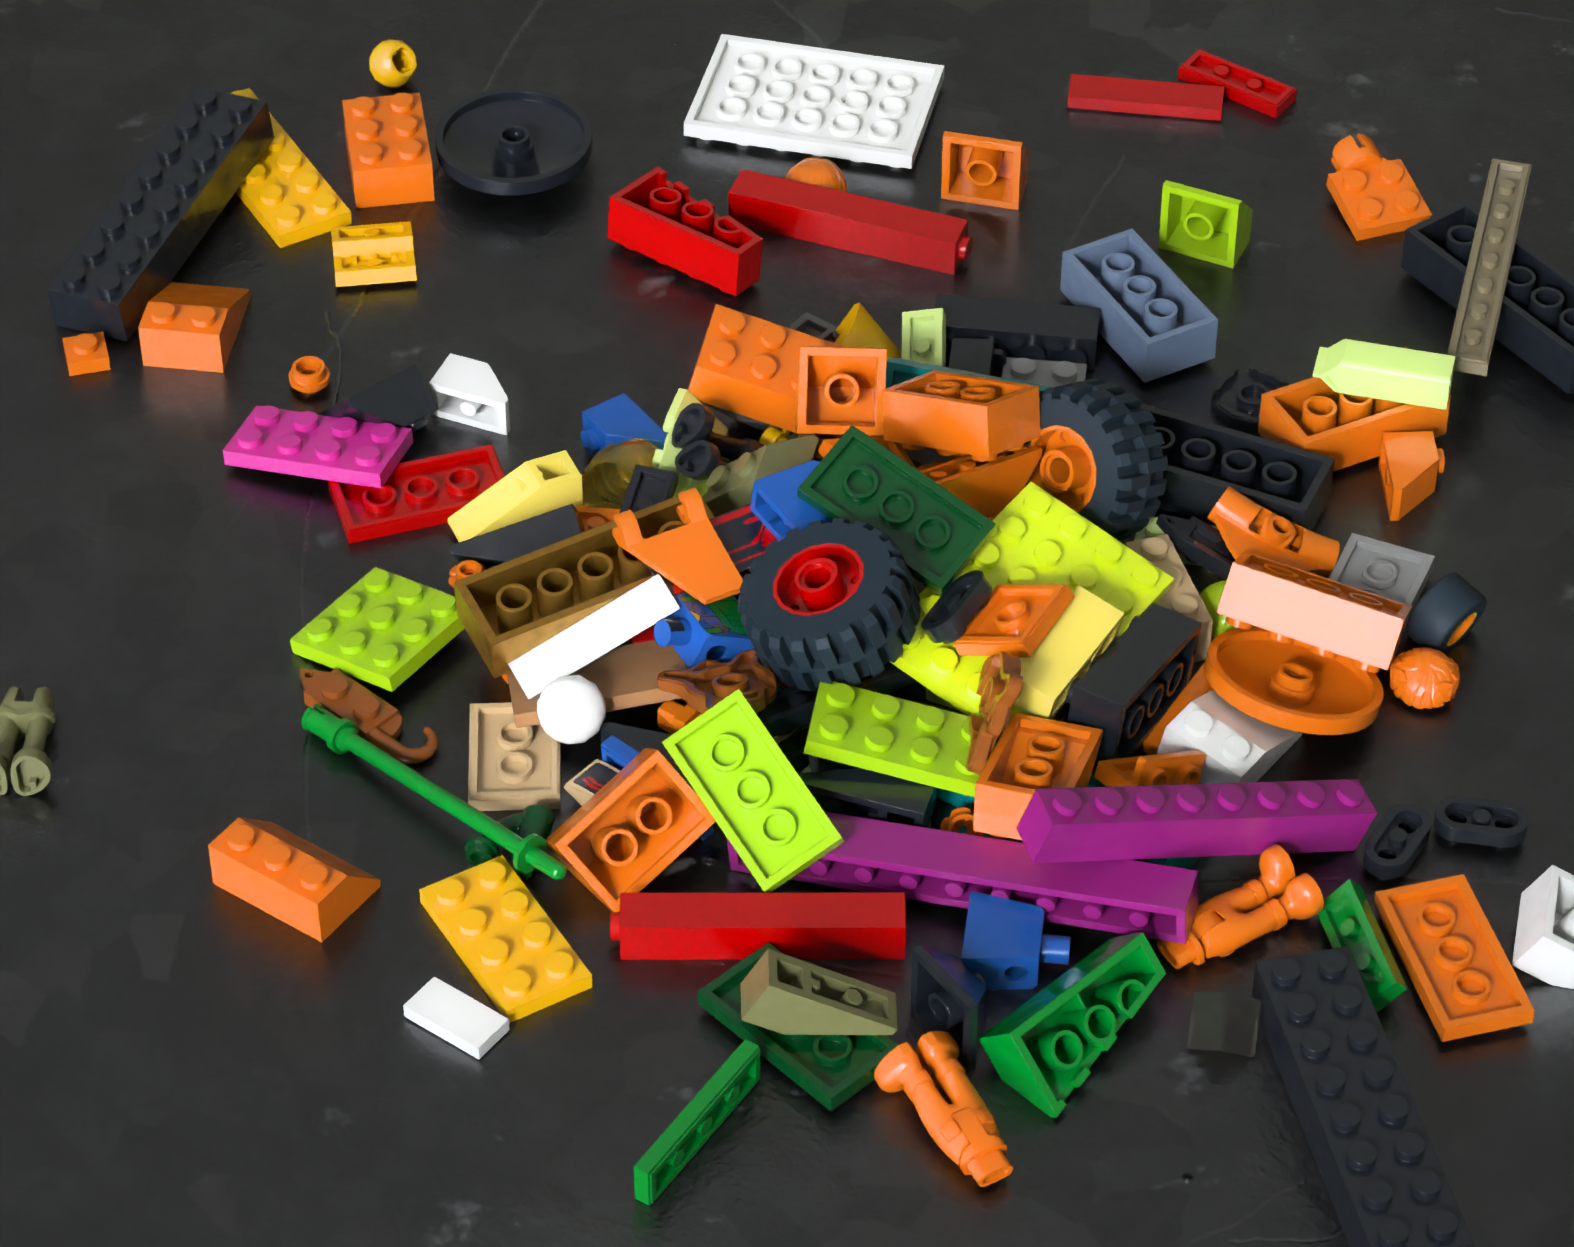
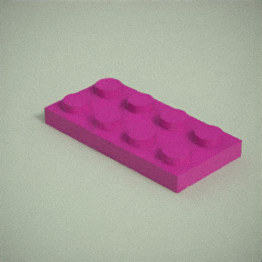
(318, 446)

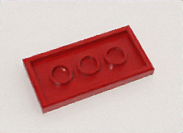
(416, 493)

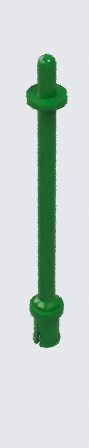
(343, 736)

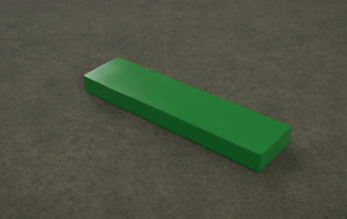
(697, 1122)

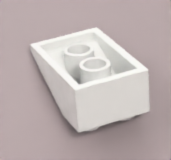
(1234, 743)
(1547, 929)

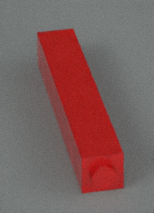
(849, 222)
(740, 923)

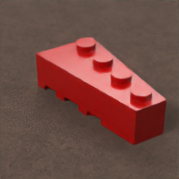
(684, 233)

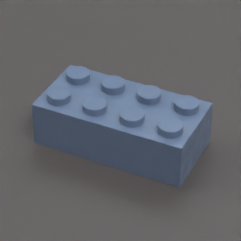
(1143, 305)

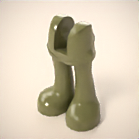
(34, 721)

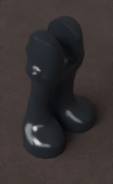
(703, 447)

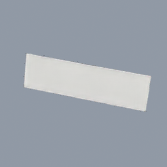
(594, 635)

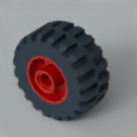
(829, 604)

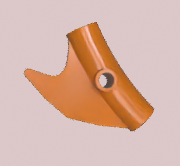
(1259, 531)

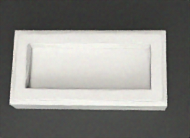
(456, 1017)

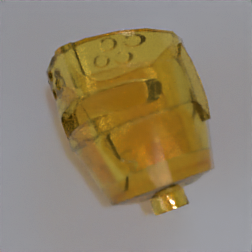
(612, 471)

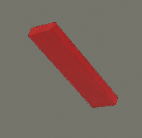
(1145, 97)

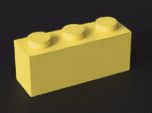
(1067, 653)

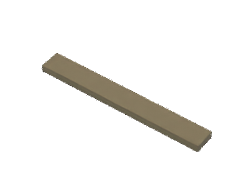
(1489, 266)

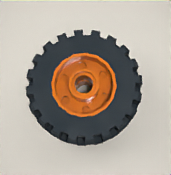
(1100, 455)

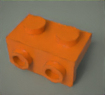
(1154, 769)

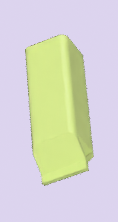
(1386, 372)

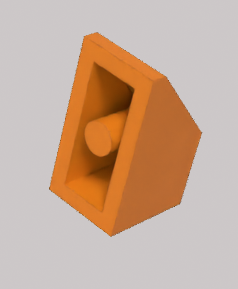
(1408, 469)

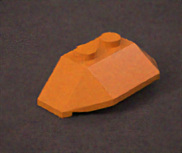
(986, 484)

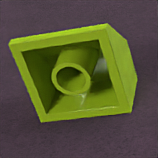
(1203, 224)

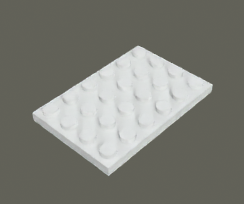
(815, 101)

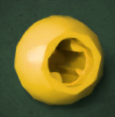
(393, 63)

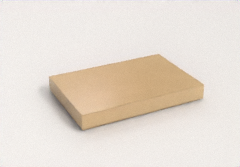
(510, 763)

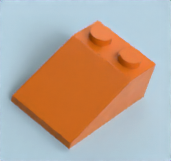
(192, 326)
(1031, 757)

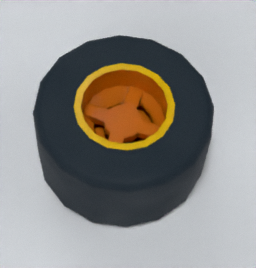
(1445, 613)

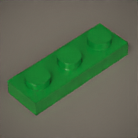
(1351, 923)

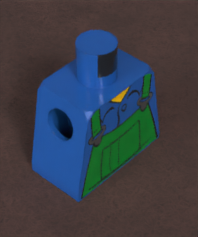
(703, 630)

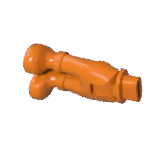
(1248, 911)
(959, 1129)

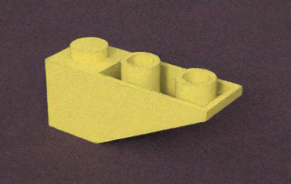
(522, 494)

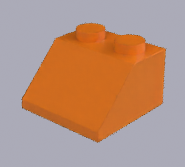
(984, 170)
(840, 390)

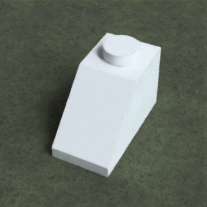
(470, 395)

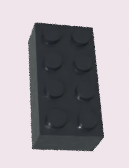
(1135, 681)

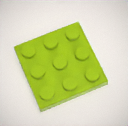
(380, 629)

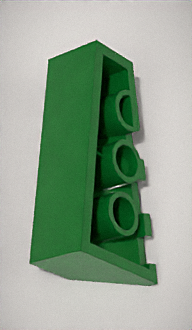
(1064, 1028)

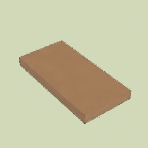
(622, 675)

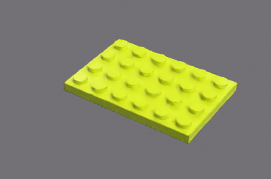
(1035, 544)

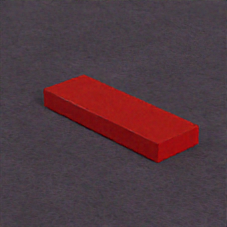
(1239, 82)

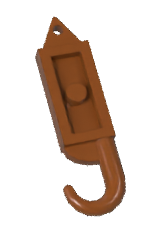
(375, 718)

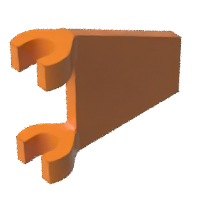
(685, 555)

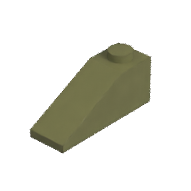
(812, 1000)

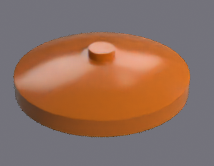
(1291, 684)

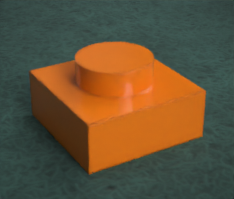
(86, 353)

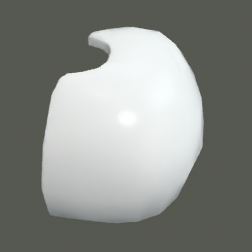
(571, 709)

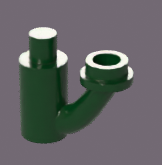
(534, 819)

